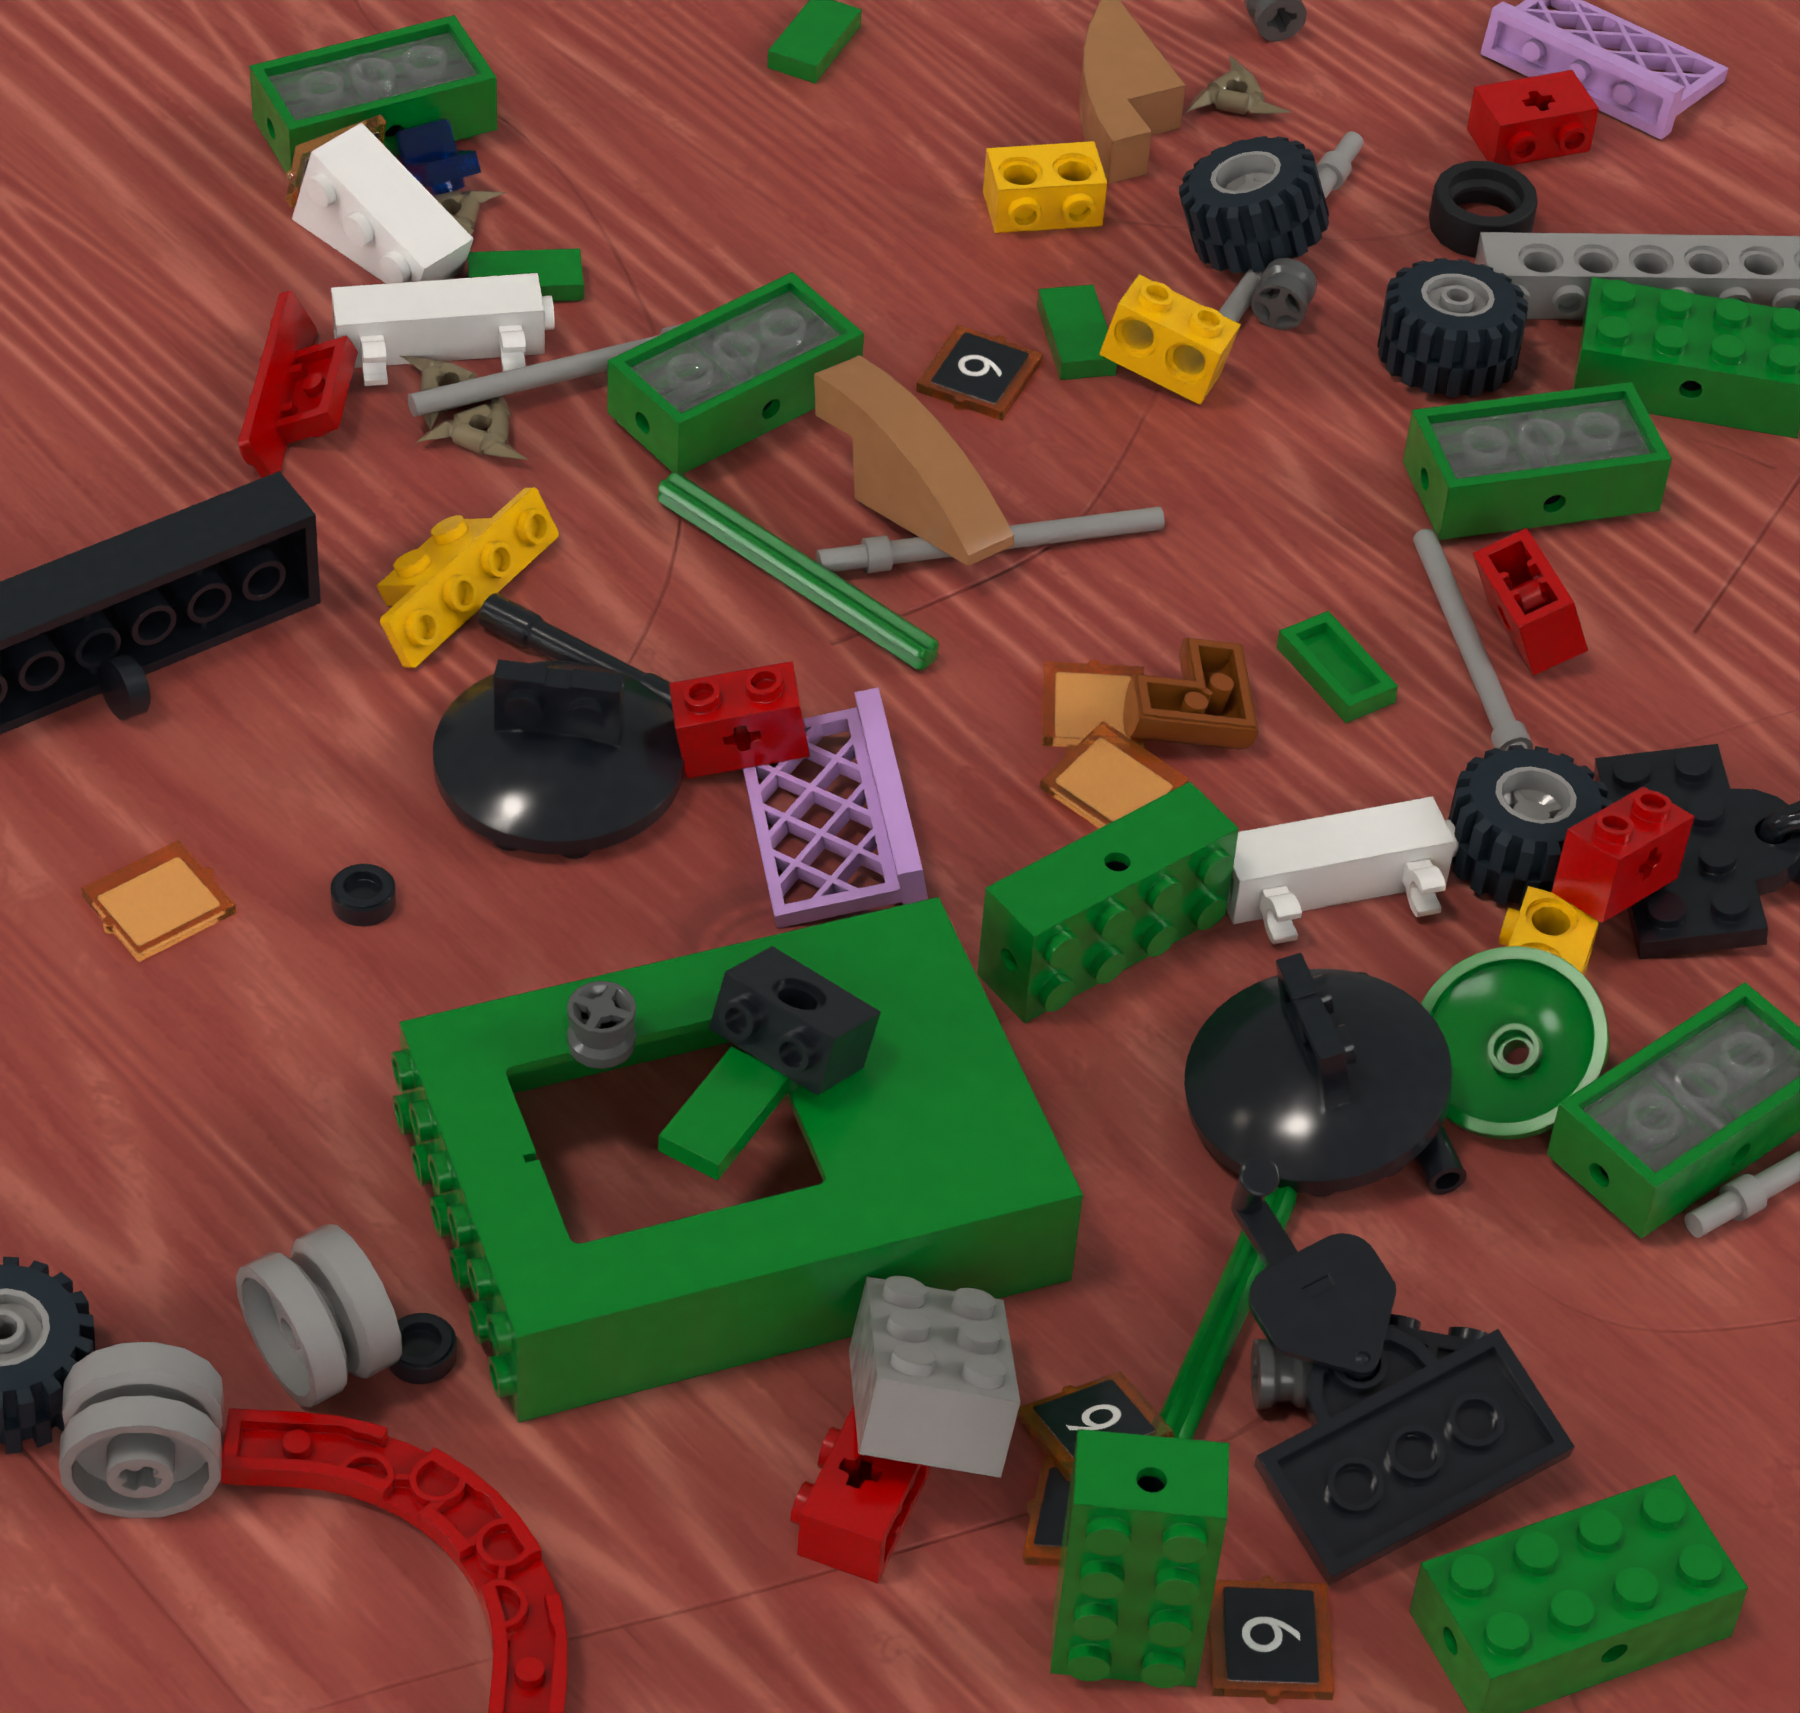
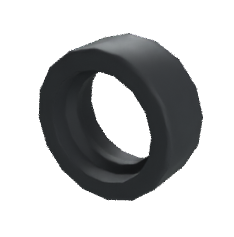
(1480, 183)

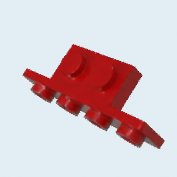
(296, 388)

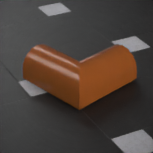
(1203, 708)

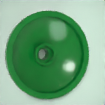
(1512, 1002)

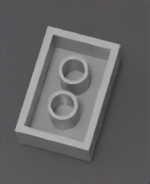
(933, 1376)

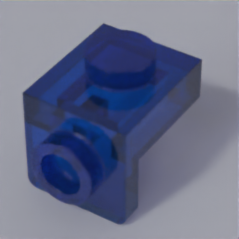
(433, 158)

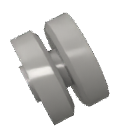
(319, 1315)
(141, 1430)

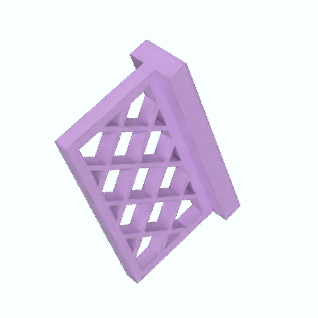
(1617, 81)
(885, 815)

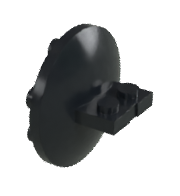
(557, 757)
(1320, 1076)

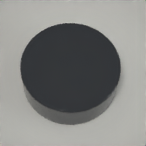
(124, 686)
(363, 895)
(426, 1349)

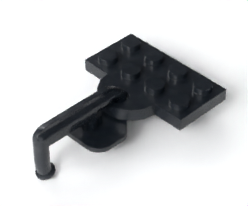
(1735, 852)
(1390, 1449)

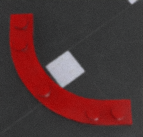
(444, 1503)

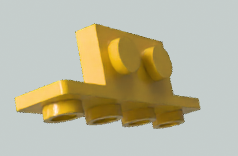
(457, 570)

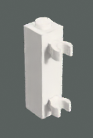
(443, 321)
(1340, 862)

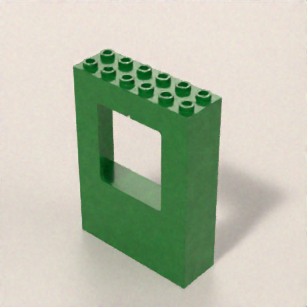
(923, 1157)

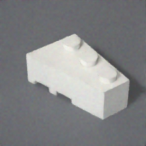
(378, 212)

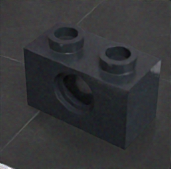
(794, 1020)

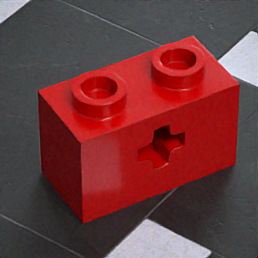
(1532, 118)
(1530, 601)
(739, 719)
(1622, 853)
(855, 1505)

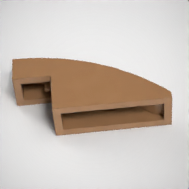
(1125, 92)
(910, 463)

